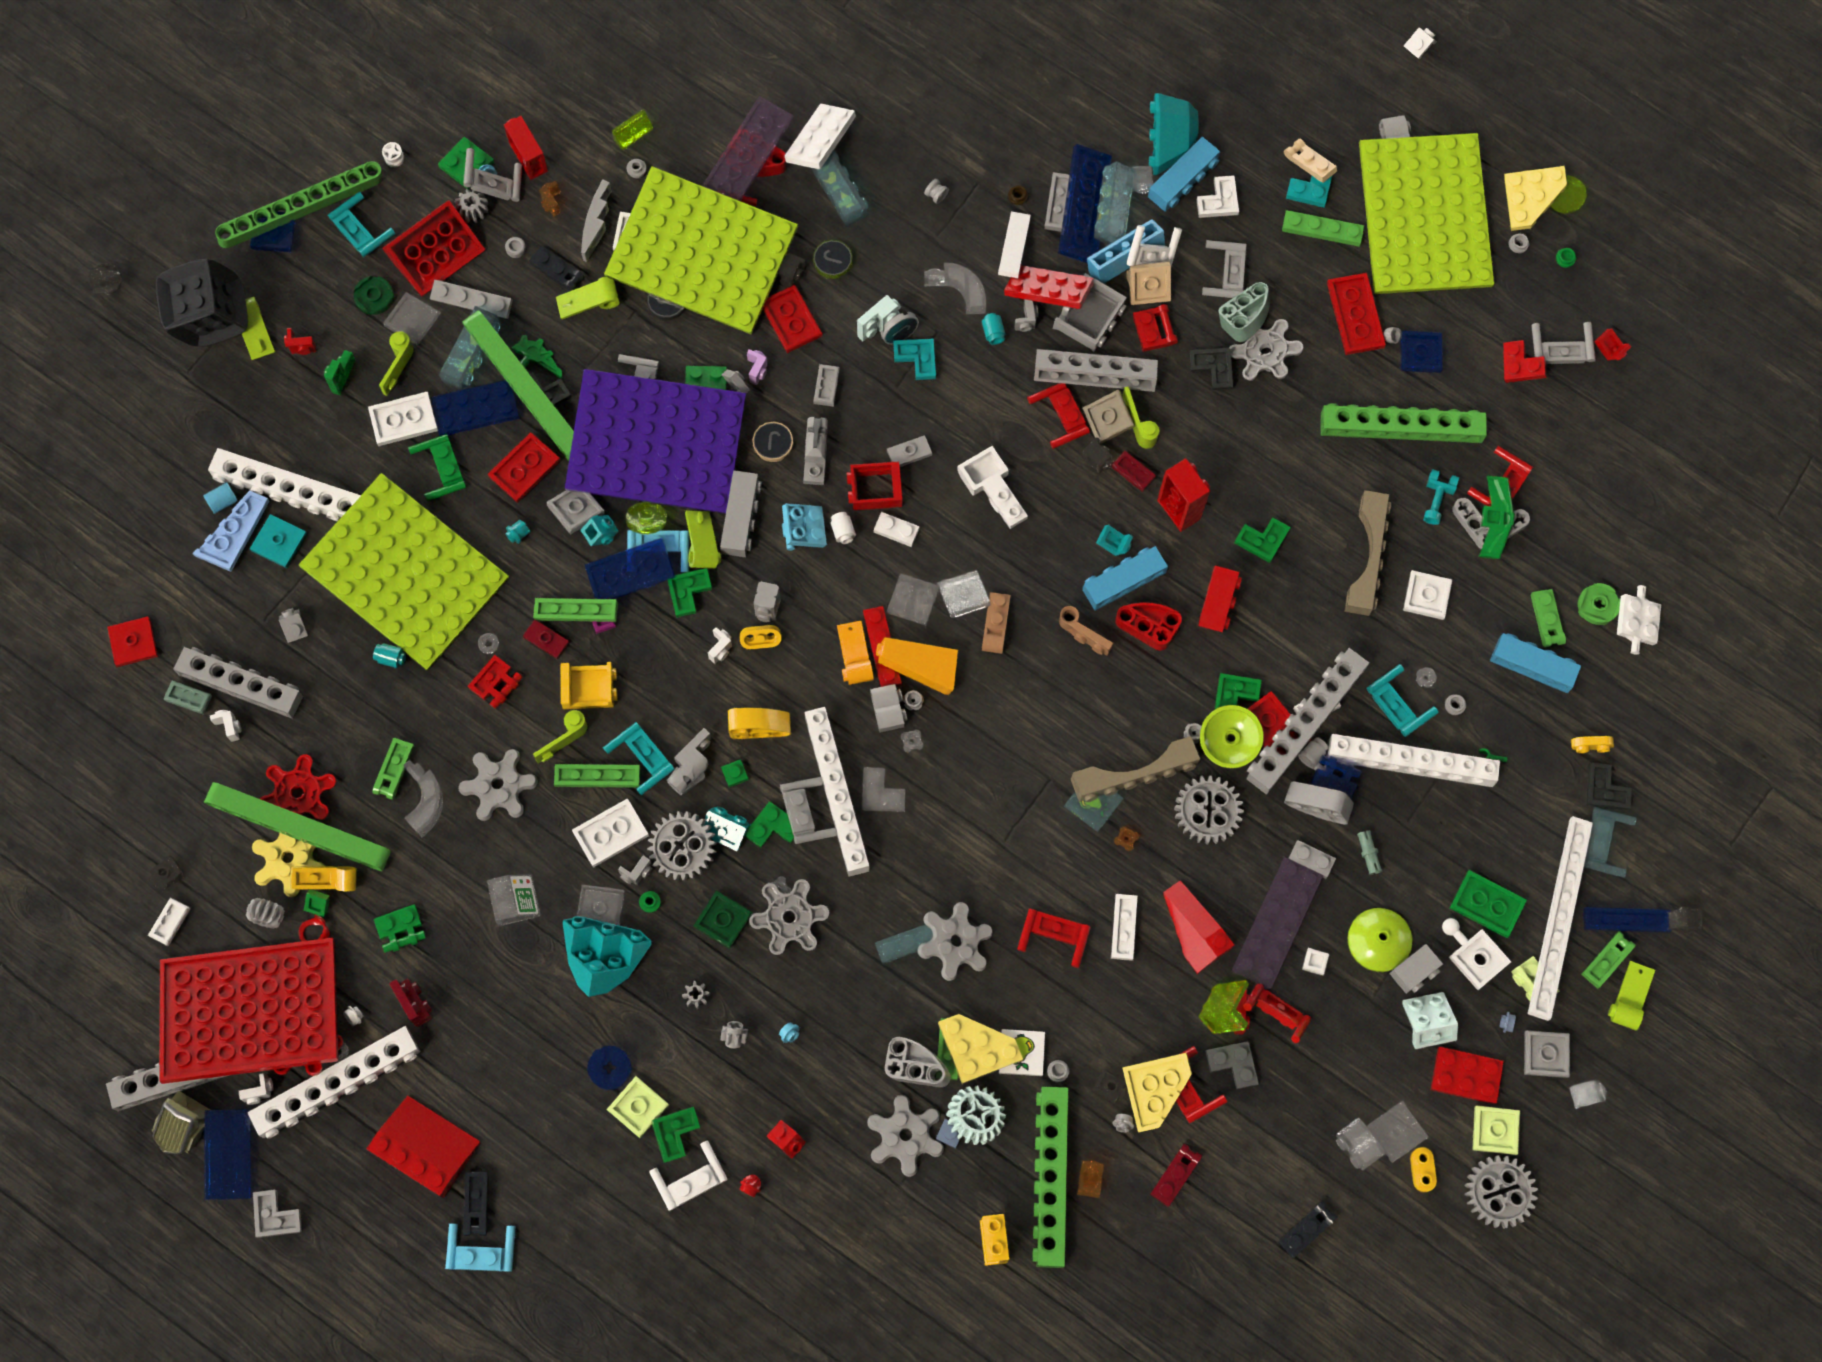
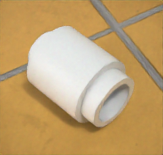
(842, 527)

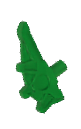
(536, 353)

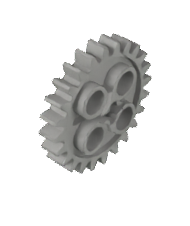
(1190, 808)
(695, 858)
(1508, 1210)

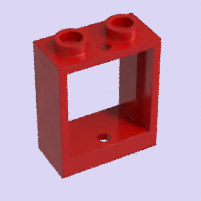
(525, 147)
(875, 469)

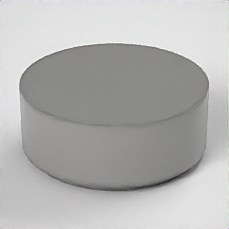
(515, 247)

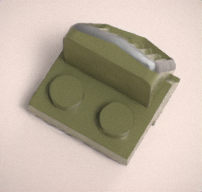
(179, 1124)

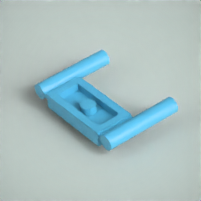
(674, 540)
(480, 1257)

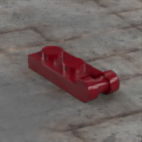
(1175, 1176)

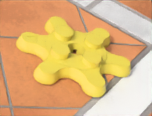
(275, 867)

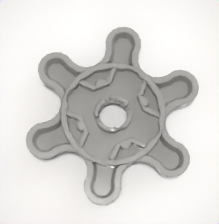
(1271, 361)
(504, 797)
(804, 917)
(941, 944)
(905, 1150)

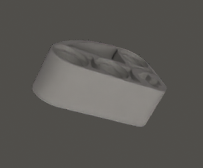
(1320, 802)
(912, 1058)

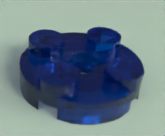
(618, 1076)

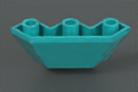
(1172, 132)
(602, 953)

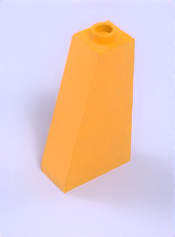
(921, 662)

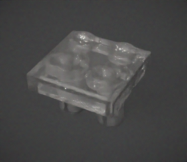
(913, 599)

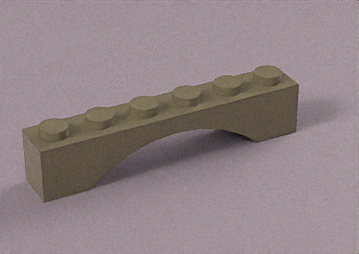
(1372, 513)
(1095, 782)

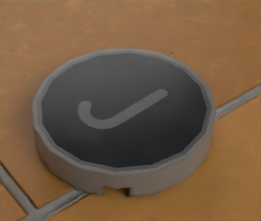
(899, 327)

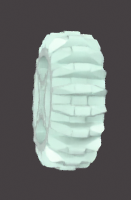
(977, 1131)

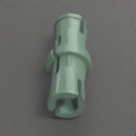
(1369, 852)

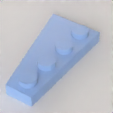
(233, 533)

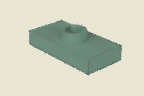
(187, 697)

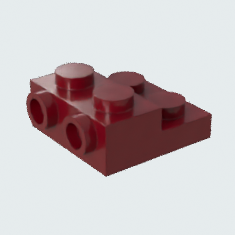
(408, 996)

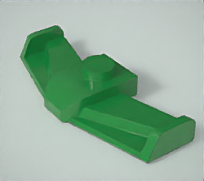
(1497, 517)

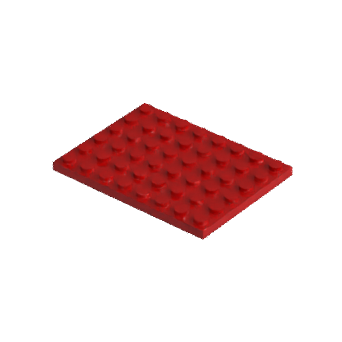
(248, 1010)

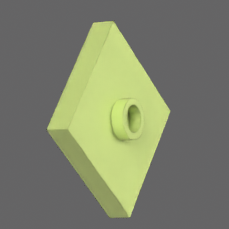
(637, 1107)
(1496, 1130)

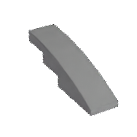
(594, 223)

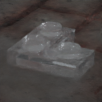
(876, 796)

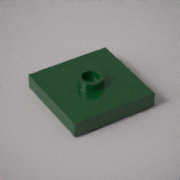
(723, 919)

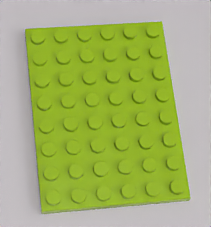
(1426, 213)
(701, 250)
(404, 571)

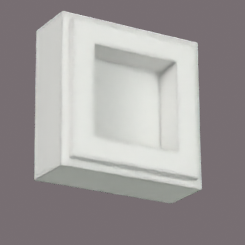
(1315, 961)

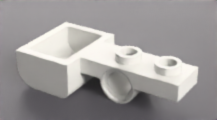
(986, 473)

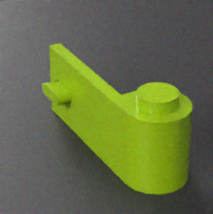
(599, 293)
(256, 335)
(403, 351)
(1145, 432)
(703, 547)
(576, 727)
(1631, 997)

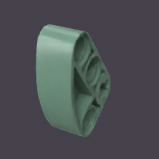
(1245, 312)

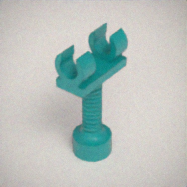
(1433, 516)

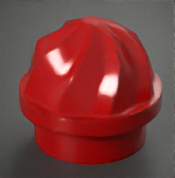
(751, 1185)

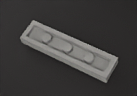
(469, 298)

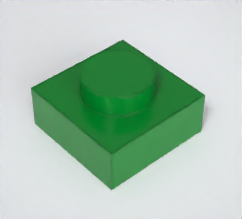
(734, 773)
(316, 903)

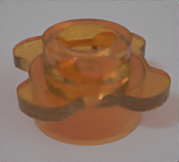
(1132, 837)

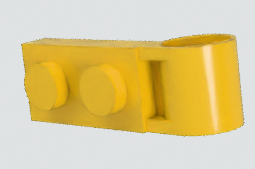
(323, 877)

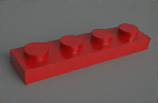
(877, 631)

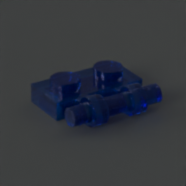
(1328, 780)

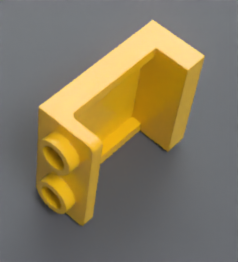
(588, 686)
(994, 1239)

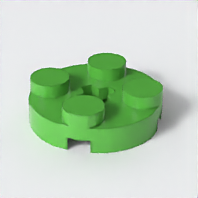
(1588, 609)

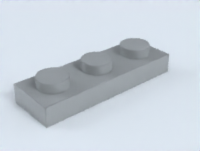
(1056, 201)

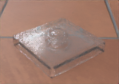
(412, 317)
(964, 594)
(601, 903)
(1397, 1131)

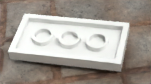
(820, 136)

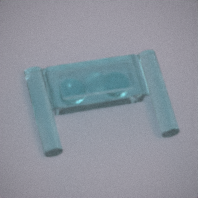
(1600, 840)

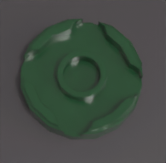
(373, 295)

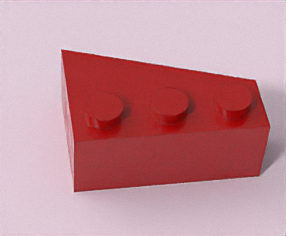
(1219, 599)

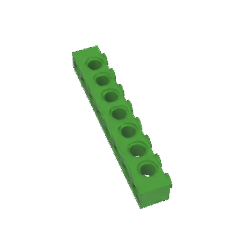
(1395, 430)
(1059, 1098)

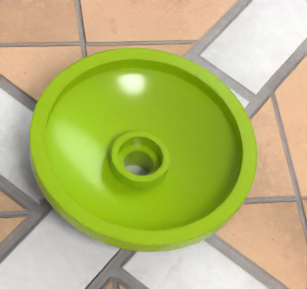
(1231, 721)
(1370, 949)

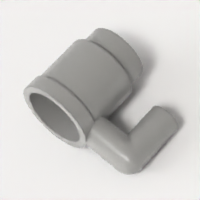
(1312, 753)

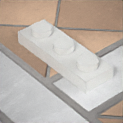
(1124, 927)

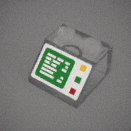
(513, 898)

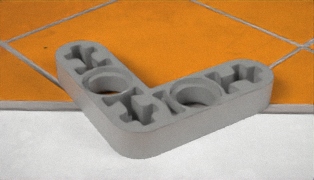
(1479, 534)

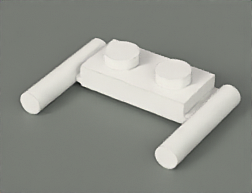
(1150, 254)
(692, 1184)

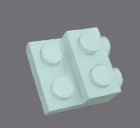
(877, 317)

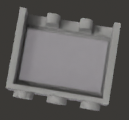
(1095, 316)

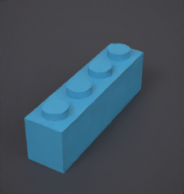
(1184, 174)
(1113, 258)
(1125, 577)
(1535, 662)

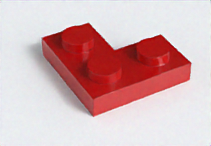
(1519, 367)

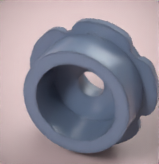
(1507, 1022)

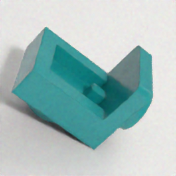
(1114, 541)

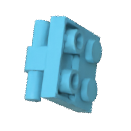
(803, 526)

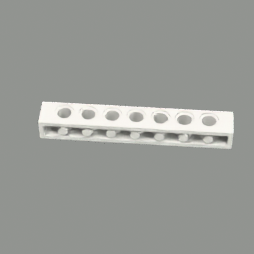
(225, 461)
(1414, 760)
(837, 791)
(262, 1115)

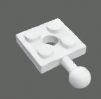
(1479, 944)

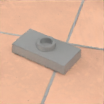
(826, 385)
(910, 451)

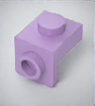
(759, 368)

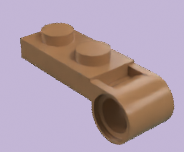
(996, 623)
(1083, 634)

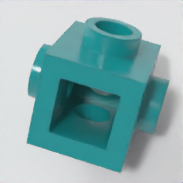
(599, 530)

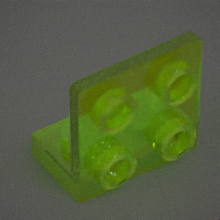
(1220, 1010)

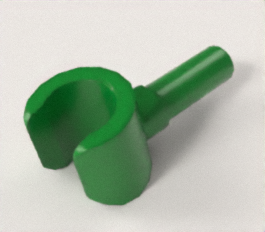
(1491, 756)

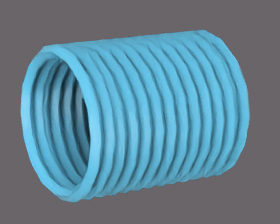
(220, 498)

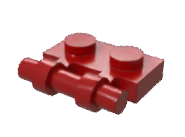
(490, 677)

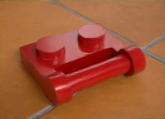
(1148, 328)

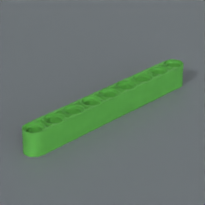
(292, 212)
(520, 381)
(297, 826)

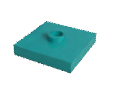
(278, 541)

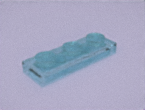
(903, 943)

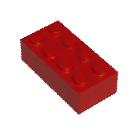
(1183, 494)

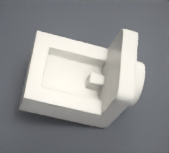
(1420, 42)
(721, 649)
(231, 725)
(253, 1095)

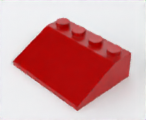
(434, 248)
(424, 1146)

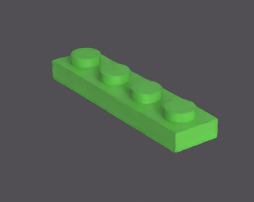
(1322, 228)
(575, 609)
(596, 775)

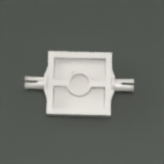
(1638, 619)

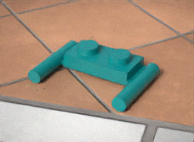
(354, 230)
(1394, 706)
(646, 752)

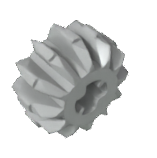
(471, 205)
(265, 913)

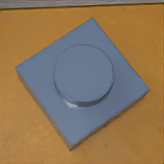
(947, 1136)

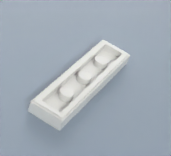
(1014, 244)

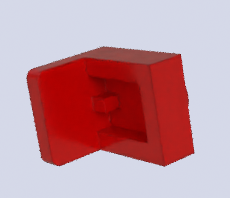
(299, 345)
(1611, 345)
(786, 1139)

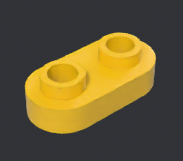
(760, 638)
(1599, 743)
(1422, 1169)

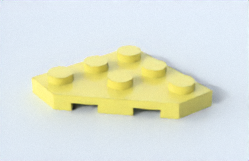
(1532, 194)
(977, 1048)
(1155, 1088)

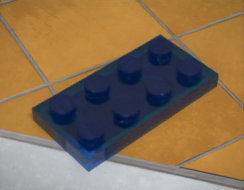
(474, 408)
(630, 570)
(227, 1155)

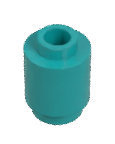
(993, 328)
(389, 655)

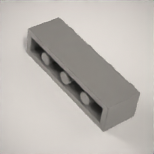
(739, 514)

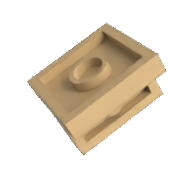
(1149, 283)

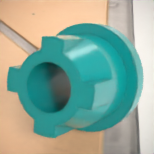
(517, 531)

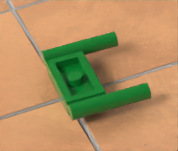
(445, 463)

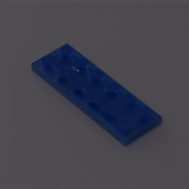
(1082, 203)

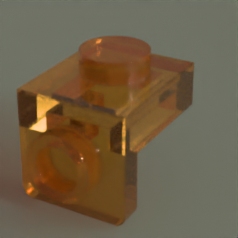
(548, 202)
(1090, 1179)

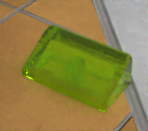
(632, 129)

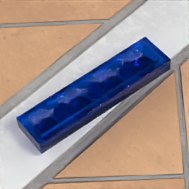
(1626, 919)

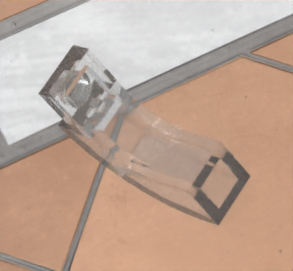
(962, 280)
(429, 809)

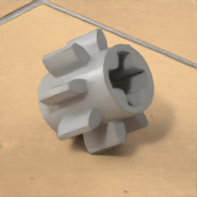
(701, 998)
(734, 1034)

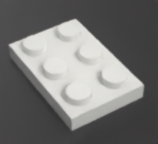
(402, 418)
(610, 832)

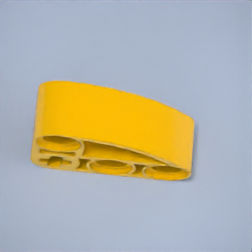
(758, 723)

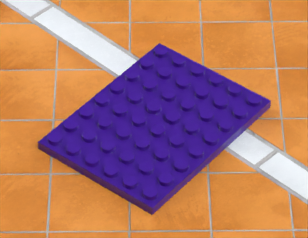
(655, 441)

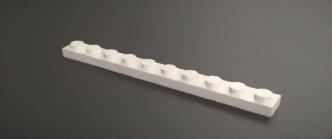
(1560, 918)

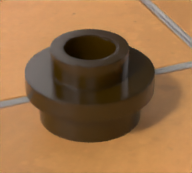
(1017, 190)

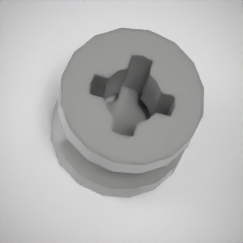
(936, 191)

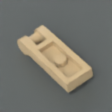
(1310, 161)

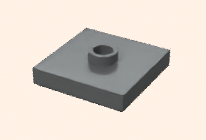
(574, 509)
(1547, 1054)

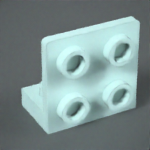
(1431, 1020)

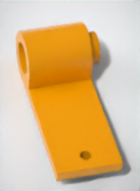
(855, 653)

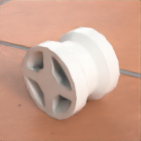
(390, 150)

